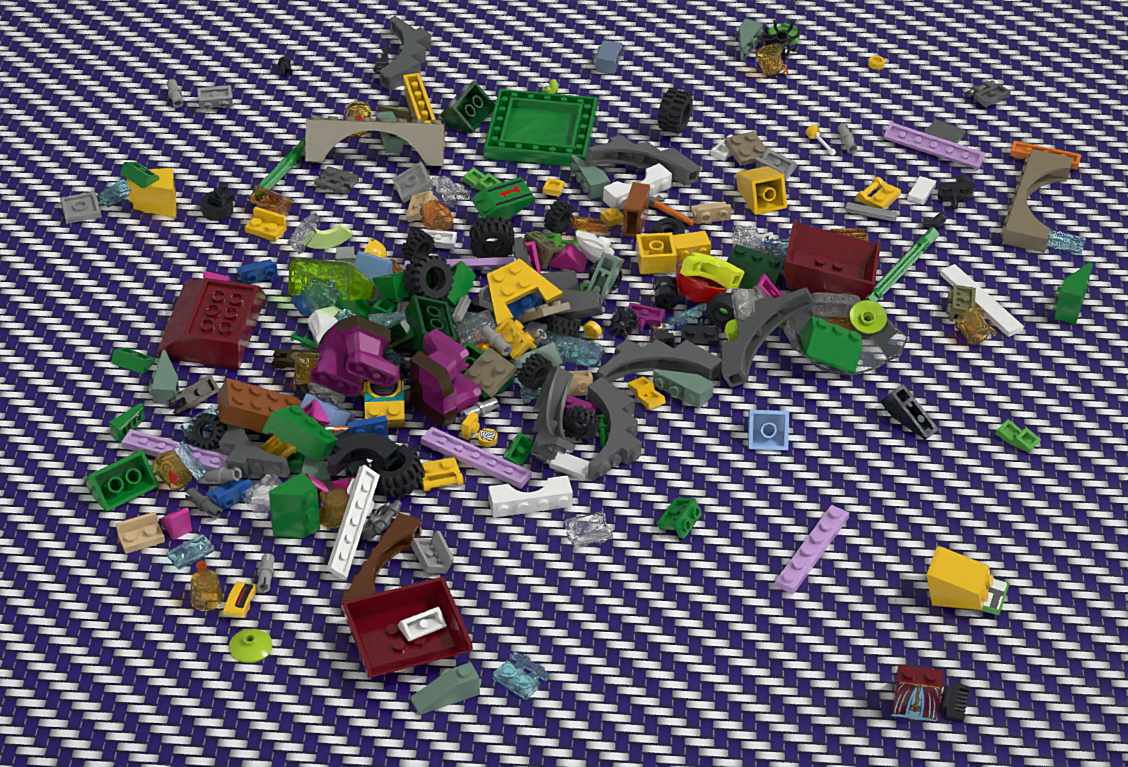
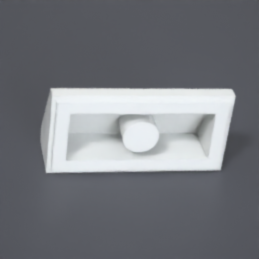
(422, 624)

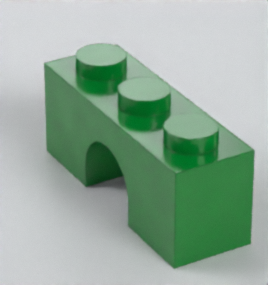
(362, 308)

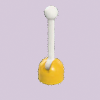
(813, 132)

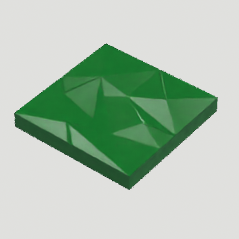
(540, 127)

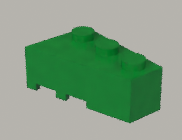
(302, 431)

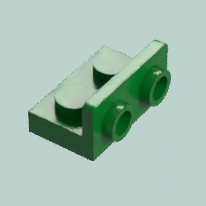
(680, 516)

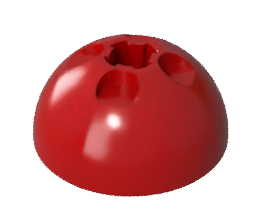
(698, 288)

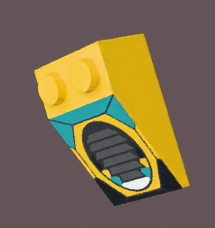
(386, 401)

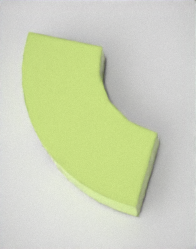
(330, 237)

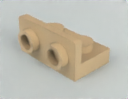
(416, 203)
(711, 212)
(580, 382)
(139, 532)

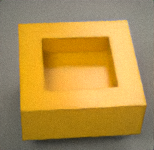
(553, 187)
(612, 216)
(470, 426)

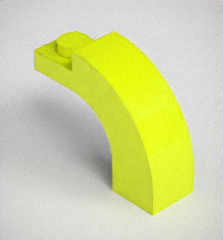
(712, 268)

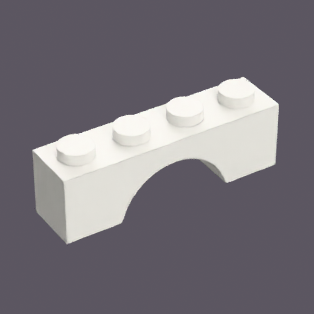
(656, 176)
(508, 501)

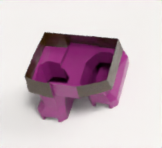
(351, 354)
(435, 379)

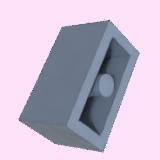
(608, 57)

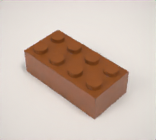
(250, 405)

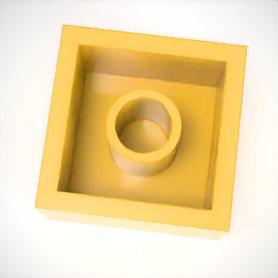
(656, 253)

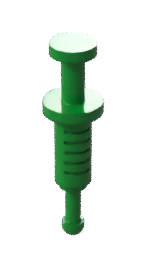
(304, 341)
(602, 430)

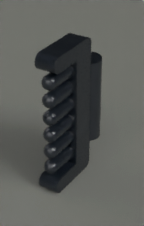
(954, 701)

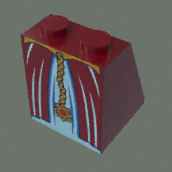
(916, 692)

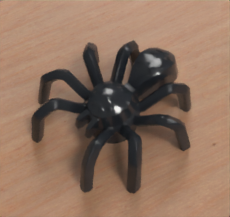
(780, 37)

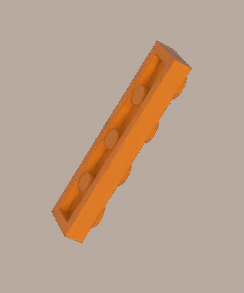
(1021, 150)

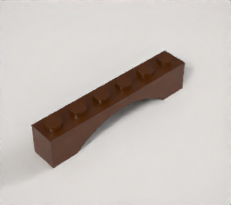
(394, 541)

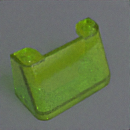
(347, 277)

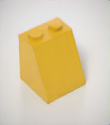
(762, 189)
(157, 197)
(958, 580)

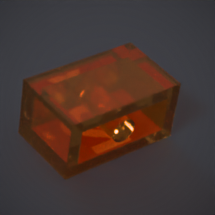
(271, 200)

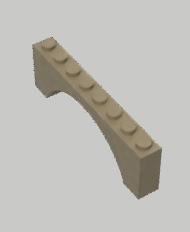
(424, 137)
(1022, 227)

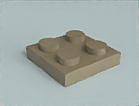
(745, 147)
(543, 310)
(490, 372)

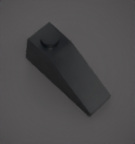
(908, 411)

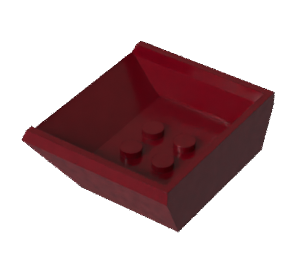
(830, 262)
(212, 322)
(381, 642)

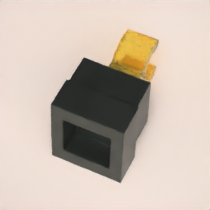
(663, 335)

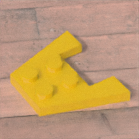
(514, 283)

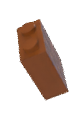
(636, 209)

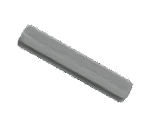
(871, 211)
(461, 309)

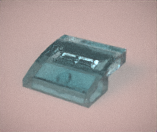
(321, 294)

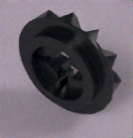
(629, 324)

